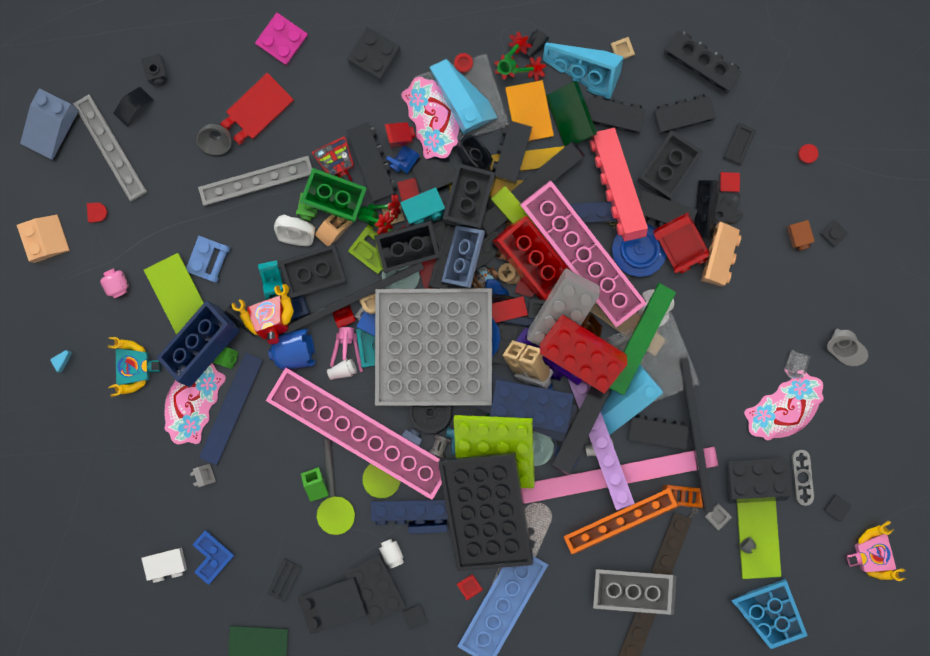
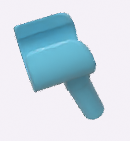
(450, 434)

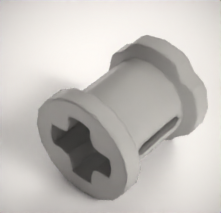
(438, 440)

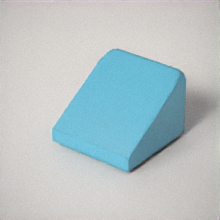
(60, 360)

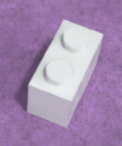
(164, 564)

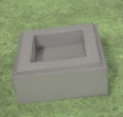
(718, 517)

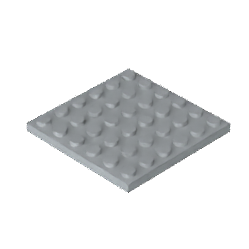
(433, 347)

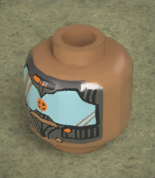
(482, 274)

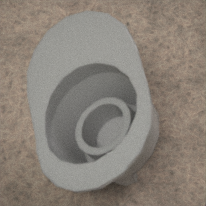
(847, 348)

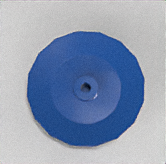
(639, 256)

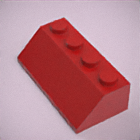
(531, 256)

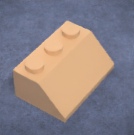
(721, 255)

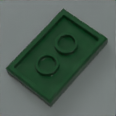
(571, 114)
(257, 641)

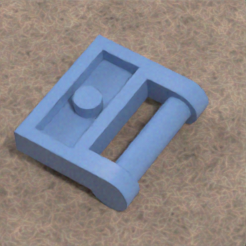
(202, 256)

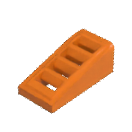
(698, 500)

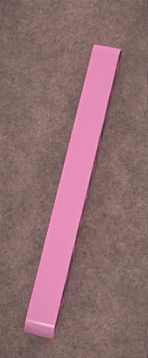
(632, 471)

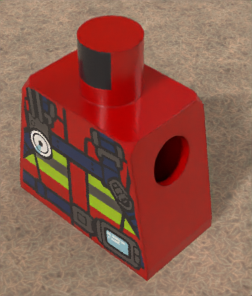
(335, 158)

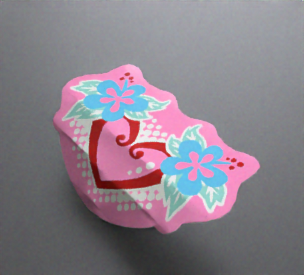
(432, 116)
(189, 406)
(786, 409)

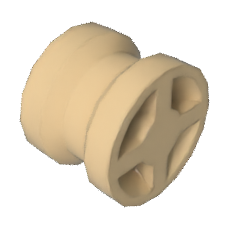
(511, 278)

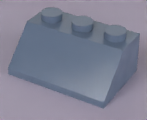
(463, 257)

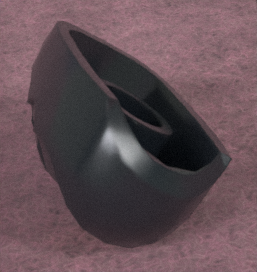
(474, 153)

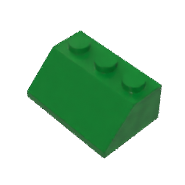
(333, 195)

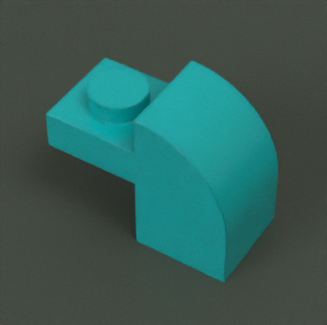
(271, 277)

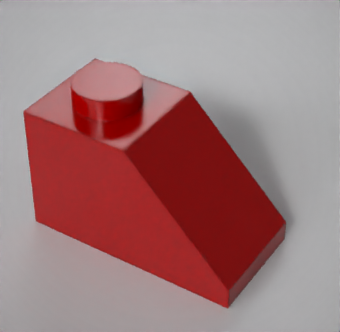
(399, 134)

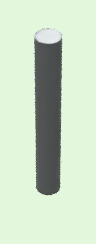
(329, 467)

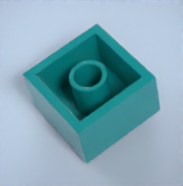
(423, 207)

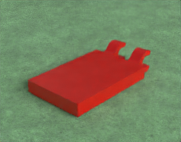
(257, 108)

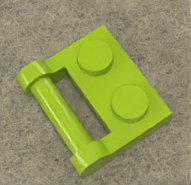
(366, 252)

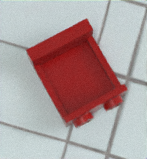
(682, 243)

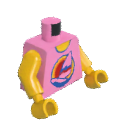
(875, 554)

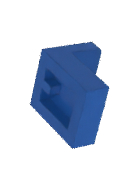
(404, 160)

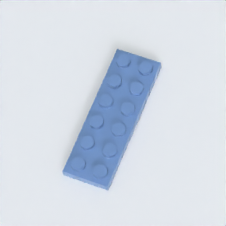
(501, 608)

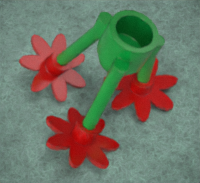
(508, 65)
(370, 216)

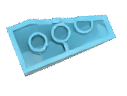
(590, 67)
(465, 101)
(639, 394)

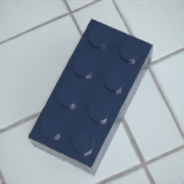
(198, 344)
(546, 406)

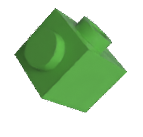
(314, 484)

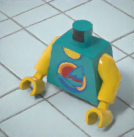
(132, 366)

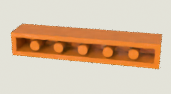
(621, 521)

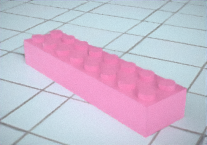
(582, 252)

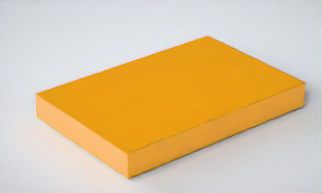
(530, 107)

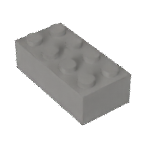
(571, 297)
(635, 592)

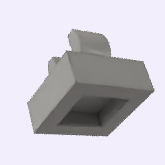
(203, 475)

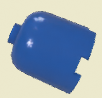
(293, 350)

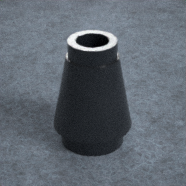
(537, 41)

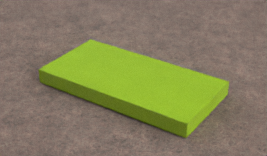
(174, 290)
(760, 523)

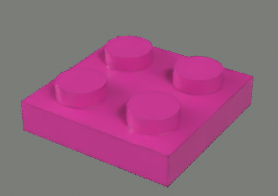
(281, 39)

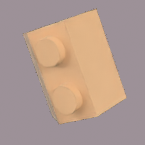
(43, 238)

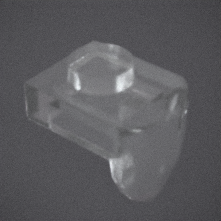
(797, 365)

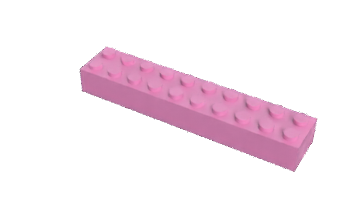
(357, 432)

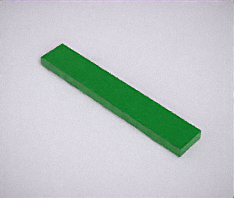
(643, 335)

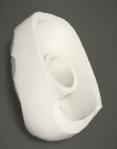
(294, 231)

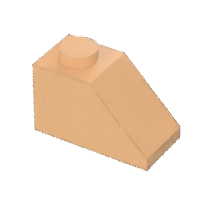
(332, 229)

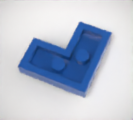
(217, 556)

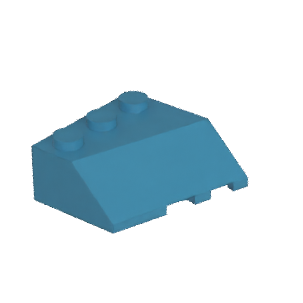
(772, 613)

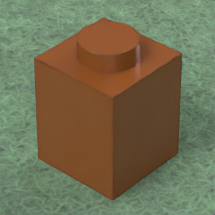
(801, 235)

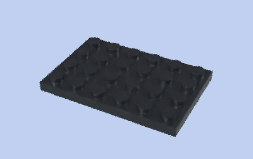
(486, 511)

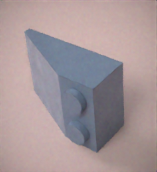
(47, 123)

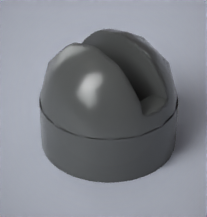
(747, 544)

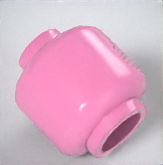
(114, 283)

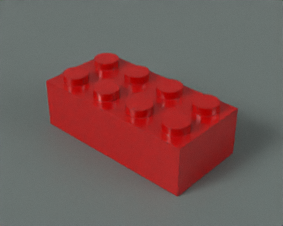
(583, 354)

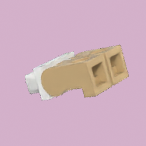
(528, 364)

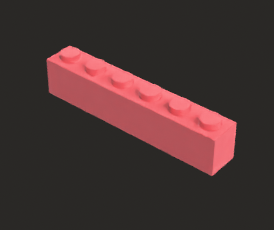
(618, 185)

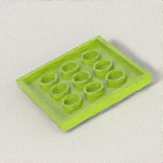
(495, 436)

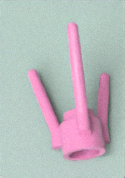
(346, 336)

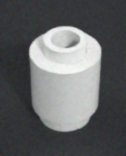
(391, 553)

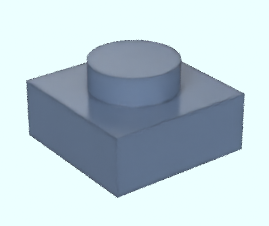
(412, 436)

